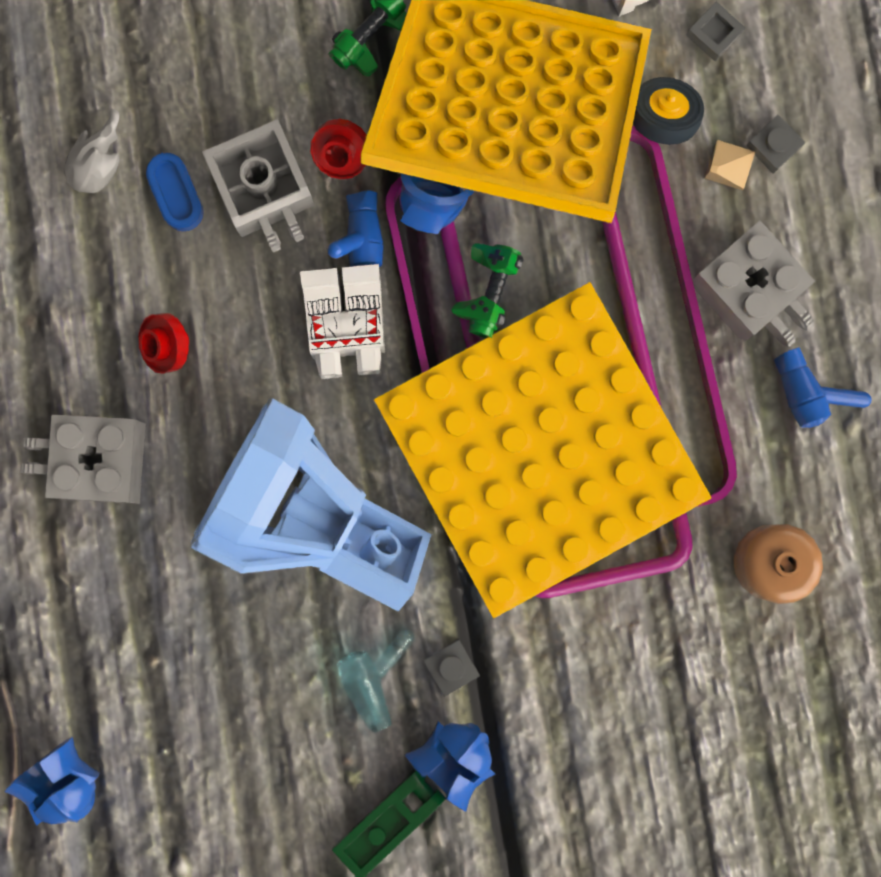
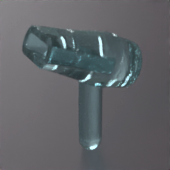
(363, 680)

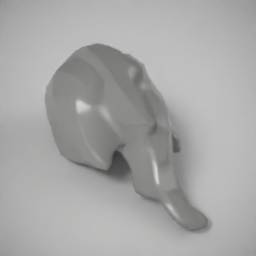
(88, 164)

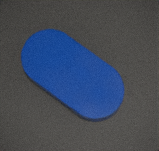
(174, 192)

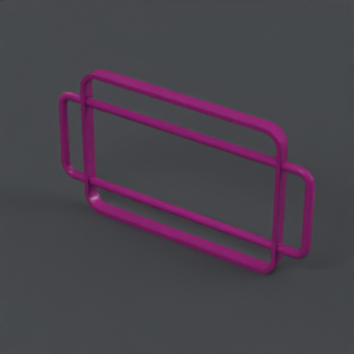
(638, 346)

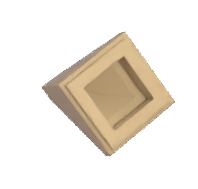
(730, 165)

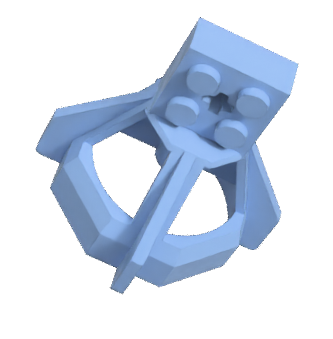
(321, 523)

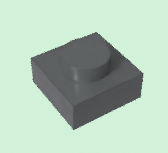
(715, 31)
(775, 144)
(451, 667)

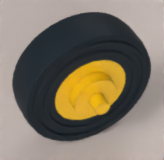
(668, 111)

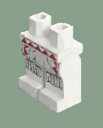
(348, 332)

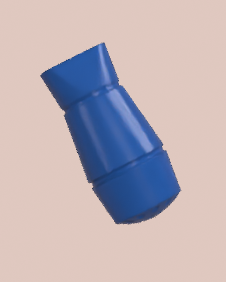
(363, 235)
(806, 397)

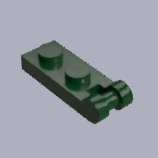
(387, 825)

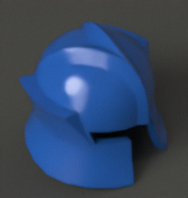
(430, 204)
(455, 760)
(57, 786)

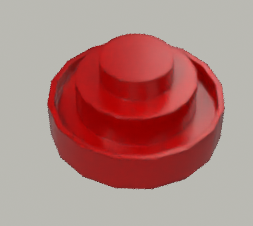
(338, 148)
(163, 343)

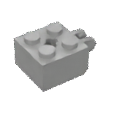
(260, 205)
(778, 285)
(70, 453)

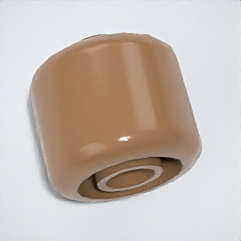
(777, 545)

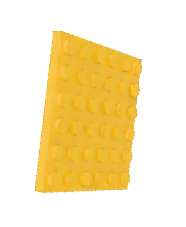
(511, 102)
(542, 449)

